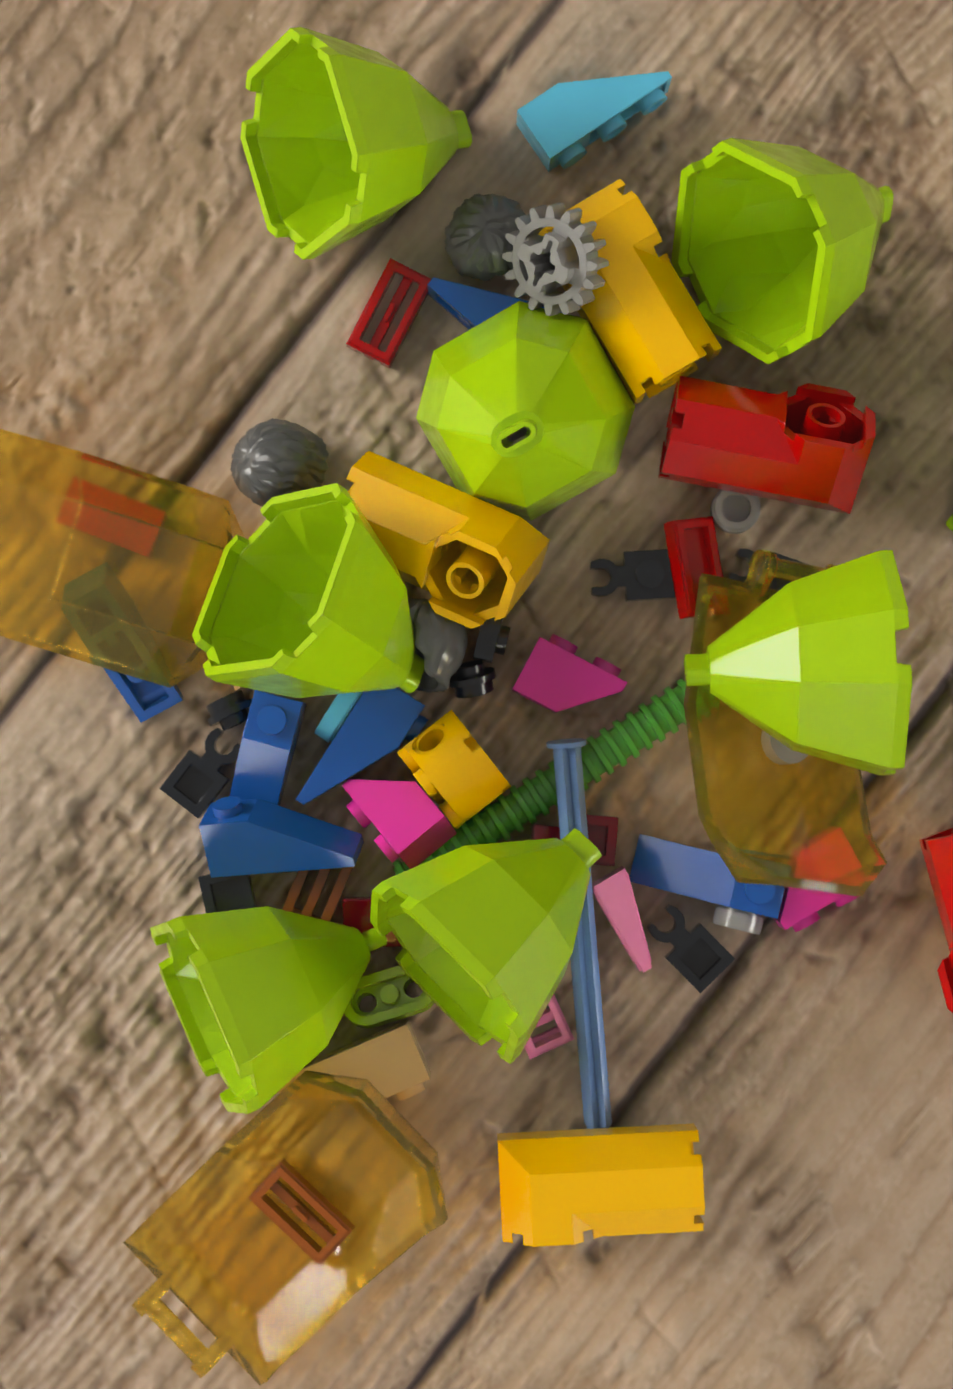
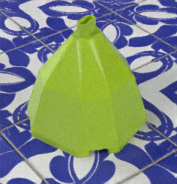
(340, 139)
(775, 242)
(534, 376)
(309, 604)
(821, 665)
(490, 930)
(260, 992)

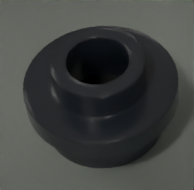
(472, 679)
(229, 710)

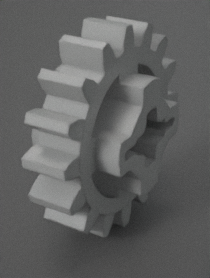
(555, 259)

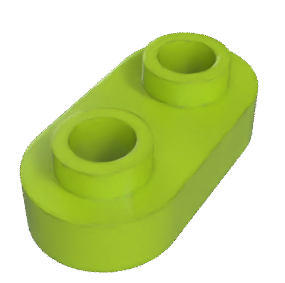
(391, 999)

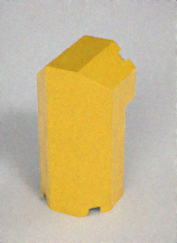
(643, 308)
(448, 541)
(600, 1182)

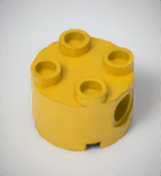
(453, 769)

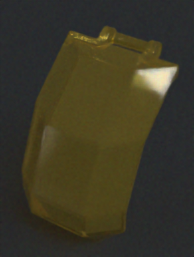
(105, 559)
(771, 821)
(241, 1269)

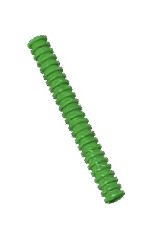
(598, 757)

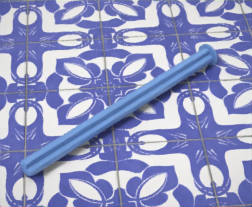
(585, 953)

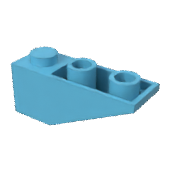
(580, 112)

